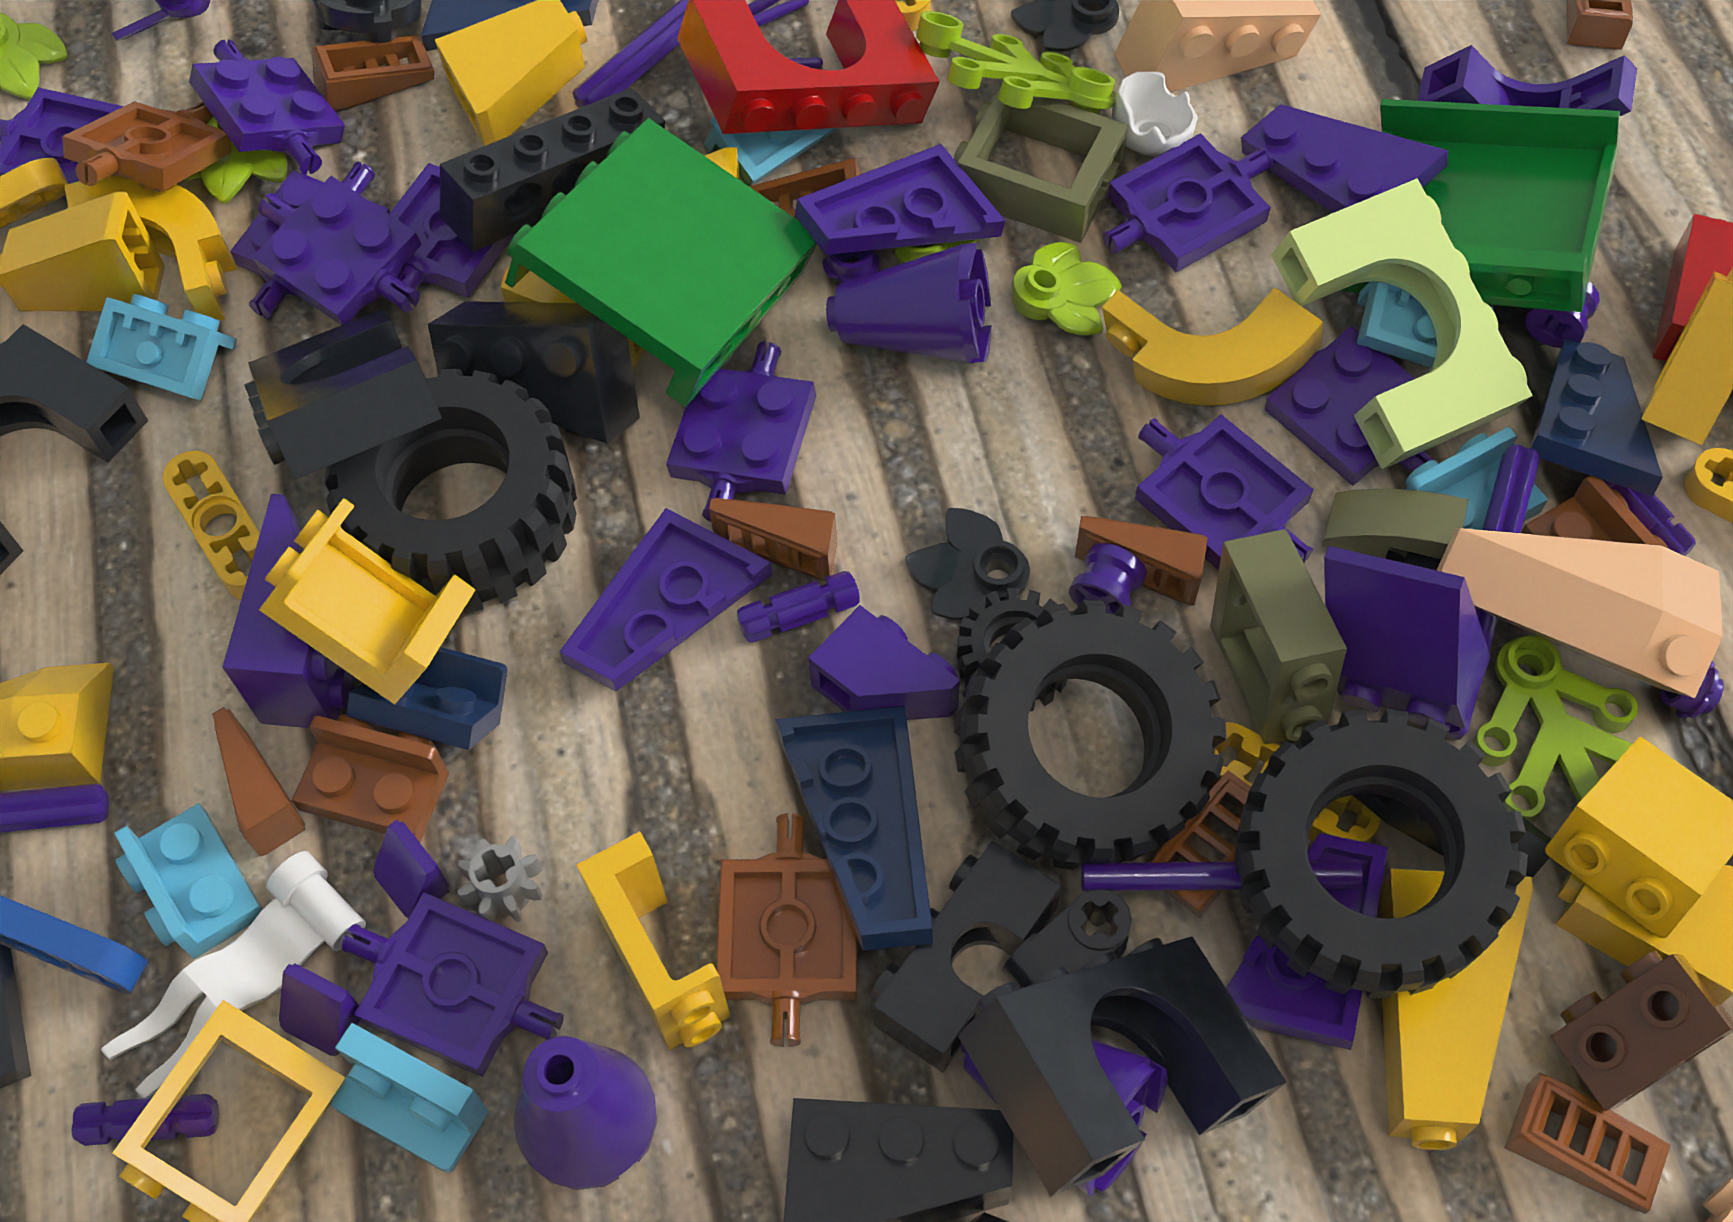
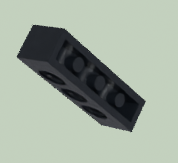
(515, 178)

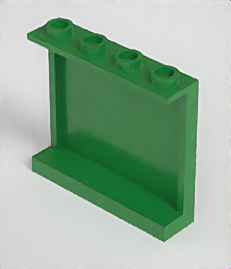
(1517, 193)
(666, 252)

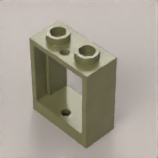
(1032, 199)
(1276, 635)

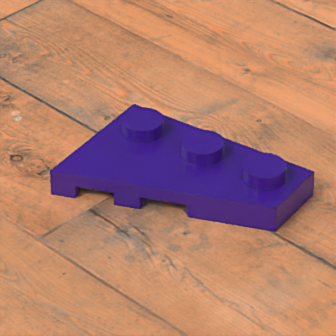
(1337, 159)
(900, 205)
(660, 598)
(1299, 1006)

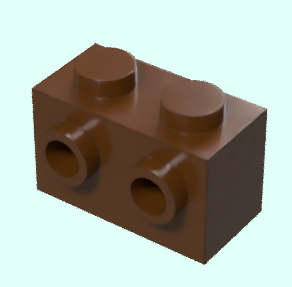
(1641, 1029)

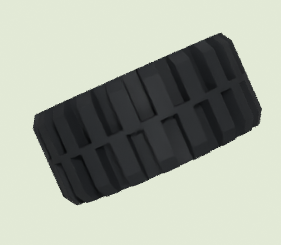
(503, 538)
(1155, 684)
(1434, 781)

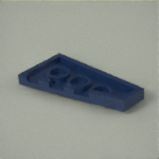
(865, 812)

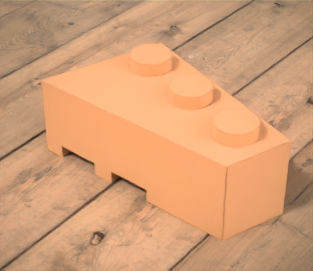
(1212, 37)

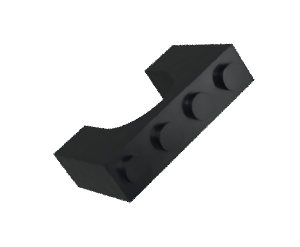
(64, 394)
(338, 394)
(1053, 1091)

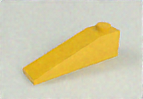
(54, 726)

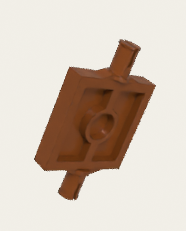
(146, 145)
(784, 932)

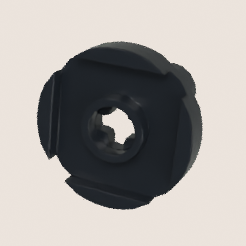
(371, 17)

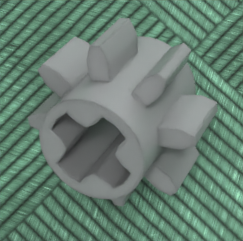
(487, 865)

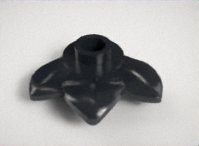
(1066, 22)
(961, 565)

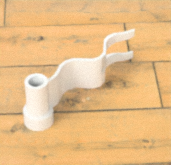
(251, 968)

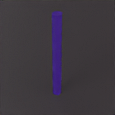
(1200, 876)

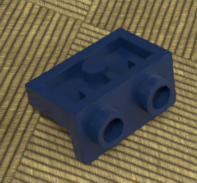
(450, 702)

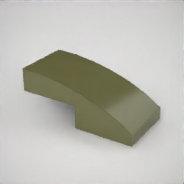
(1396, 518)

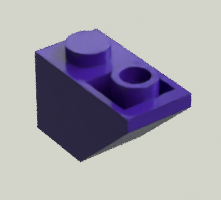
(876, 667)

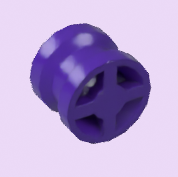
(1554, 326)
(1108, 577)

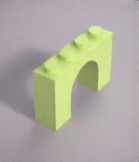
(1403, 243)

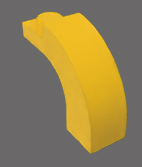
(180, 229)
(1218, 366)

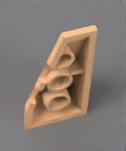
(1603, 599)

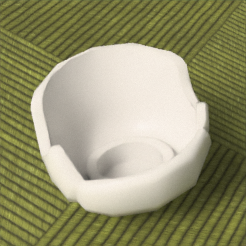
(1153, 114)

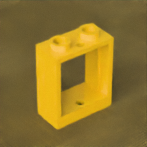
(1699, 367)
(267, 1051)

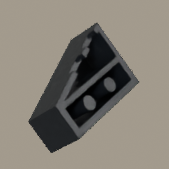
(553, 351)

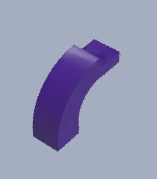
(1471, 79)

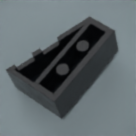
(895, 1162)

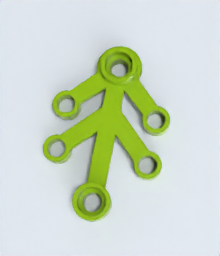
(1009, 60)
(1559, 734)

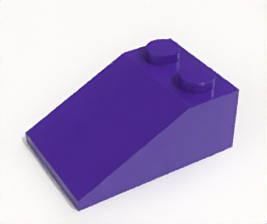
(1406, 637)
(269, 665)

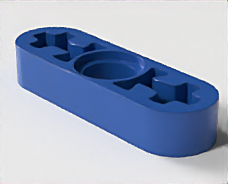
(69, 947)

